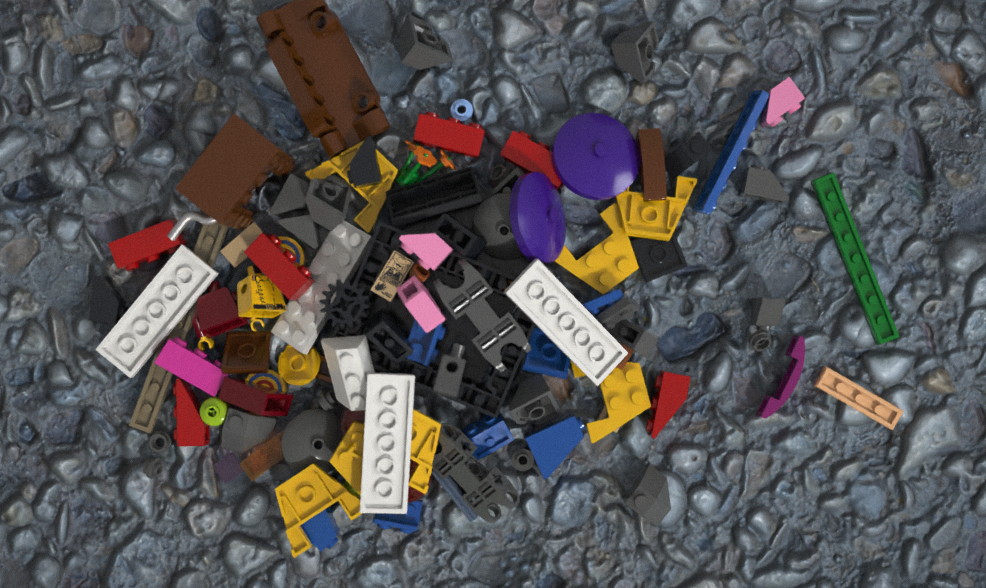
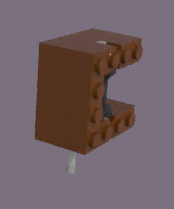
(227, 175)

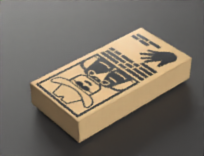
(392, 276)

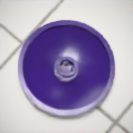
(595, 156)
(537, 217)

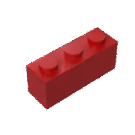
(449, 135)
(529, 156)
(145, 246)
(280, 266)

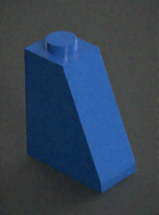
(554, 442)
(322, 529)

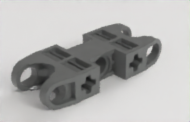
(482, 315)
(472, 475)

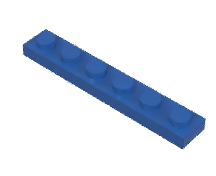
(734, 146)

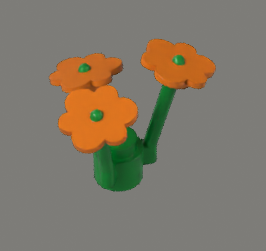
(423, 157)

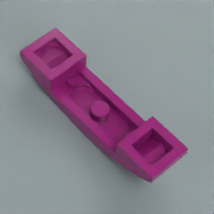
(796, 351)

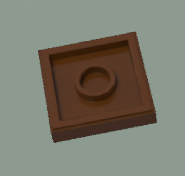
(247, 352)

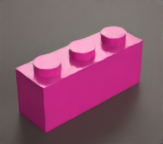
(191, 365)

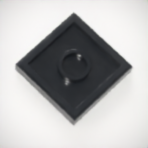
(658, 257)

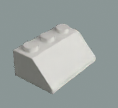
(348, 366)

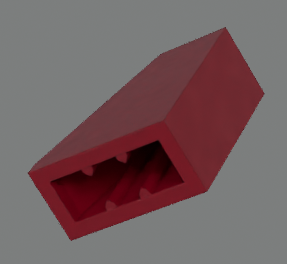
(255, 397)

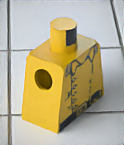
(259, 296)

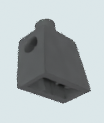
(446, 382)

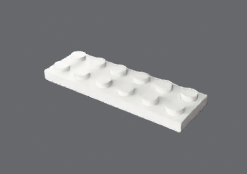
(335, 260)
(157, 311)
(565, 321)
(387, 443)

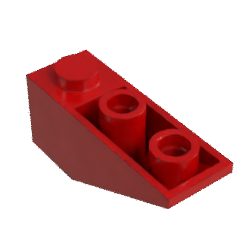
(670, 395)
(190, 427)

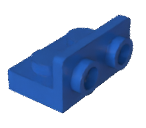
(603, 302)
(425, 343)
(488, 435)
(405, 522)

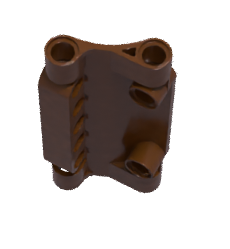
(323, 74)

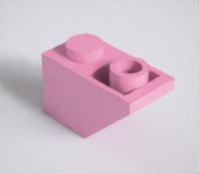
(781, 99)
(428, 247)
(420, 304)

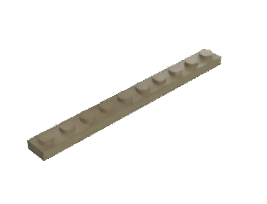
(158, 378)

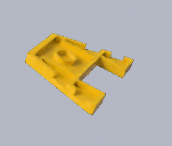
(373, 194)
(654, 218)
(608, 261)
(623, 397)
(423, 446)
(346, 464)
(307, 496)

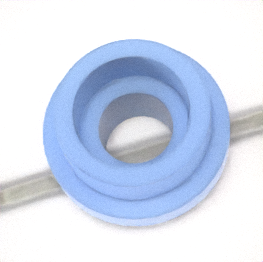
(465, 116)

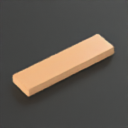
(858, 398)

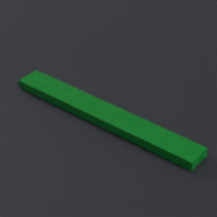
(855, 258)

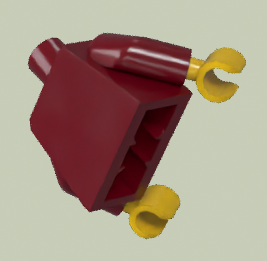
(218, 314)

